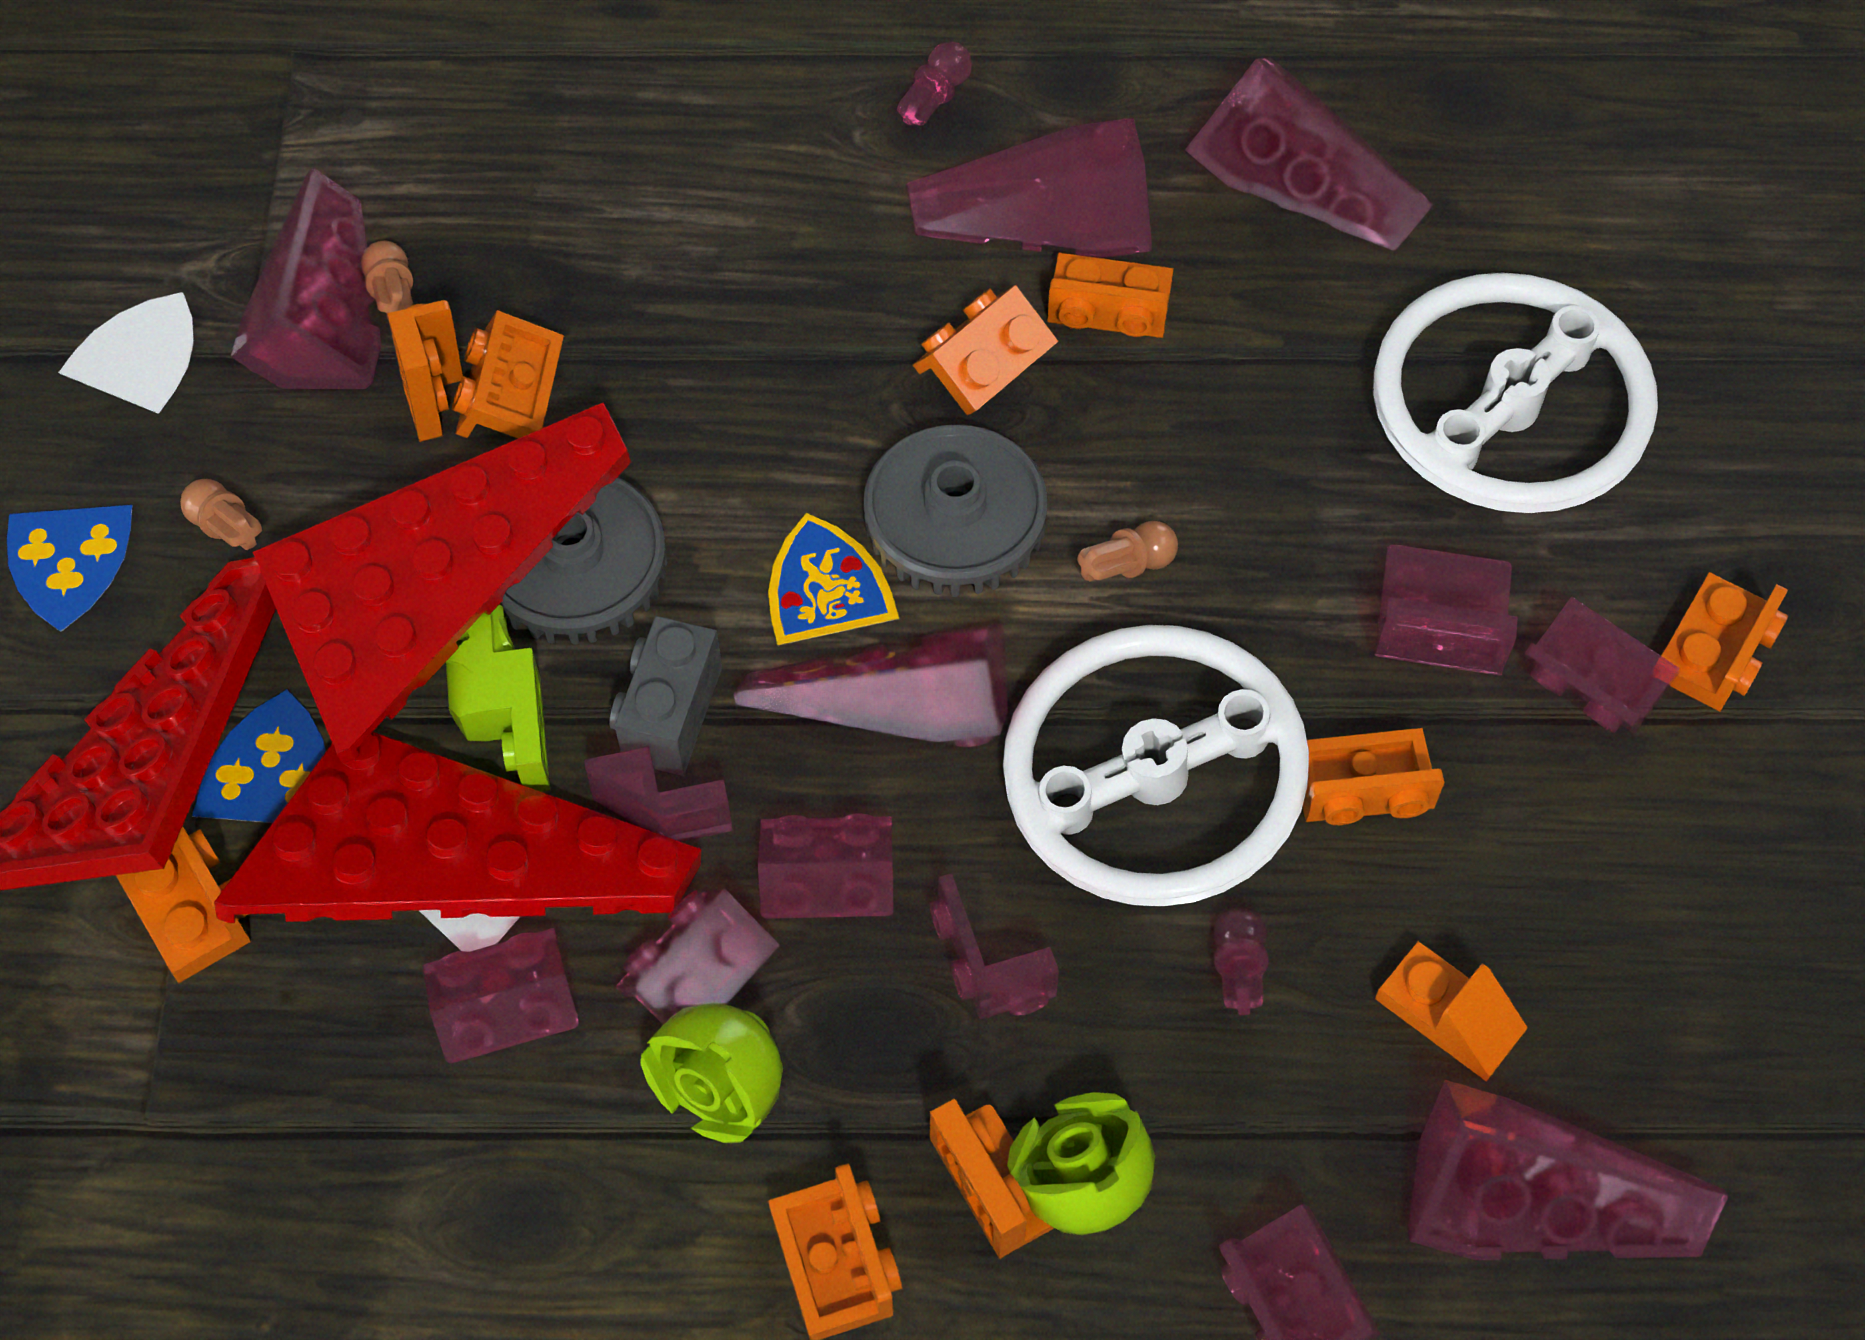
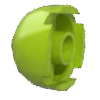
(717, 1067)
(1085, 1164)

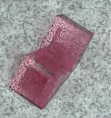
(629, 788)

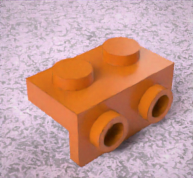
(988, 348)
(1370, 777)
(833, 1255)

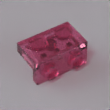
(1601, 666)
(825, 867)
(699, 958)
(499, 995)
(1295, 1282)

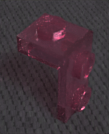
(1010, 985)

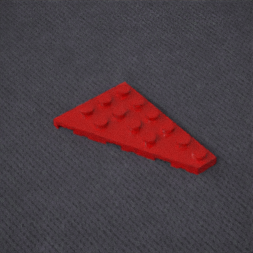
(402, 578)
(140, 765)
(449, 838)

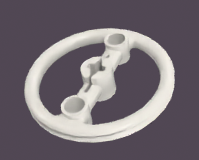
(1573, 335)
(1137, 774)

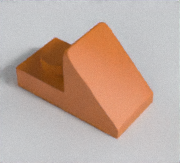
(1458, 1013)

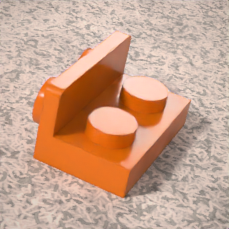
(1110, 295)
(426, 361)
(508, 377)
(1719, 639)
(180, 908)
(977, 1158)

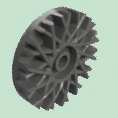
(955, 507)
(595, 571)

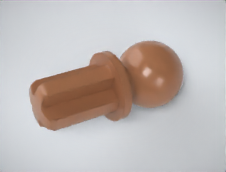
(387, 276)
(219, 513)
(1130, 552)

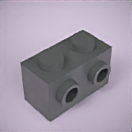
(668, 692)

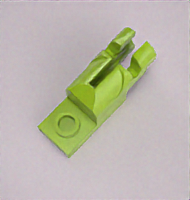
(499, 696)

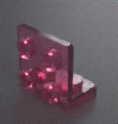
(1445, 610)

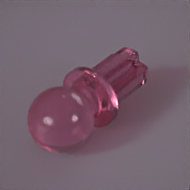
(935, 83)
(1241, 958)

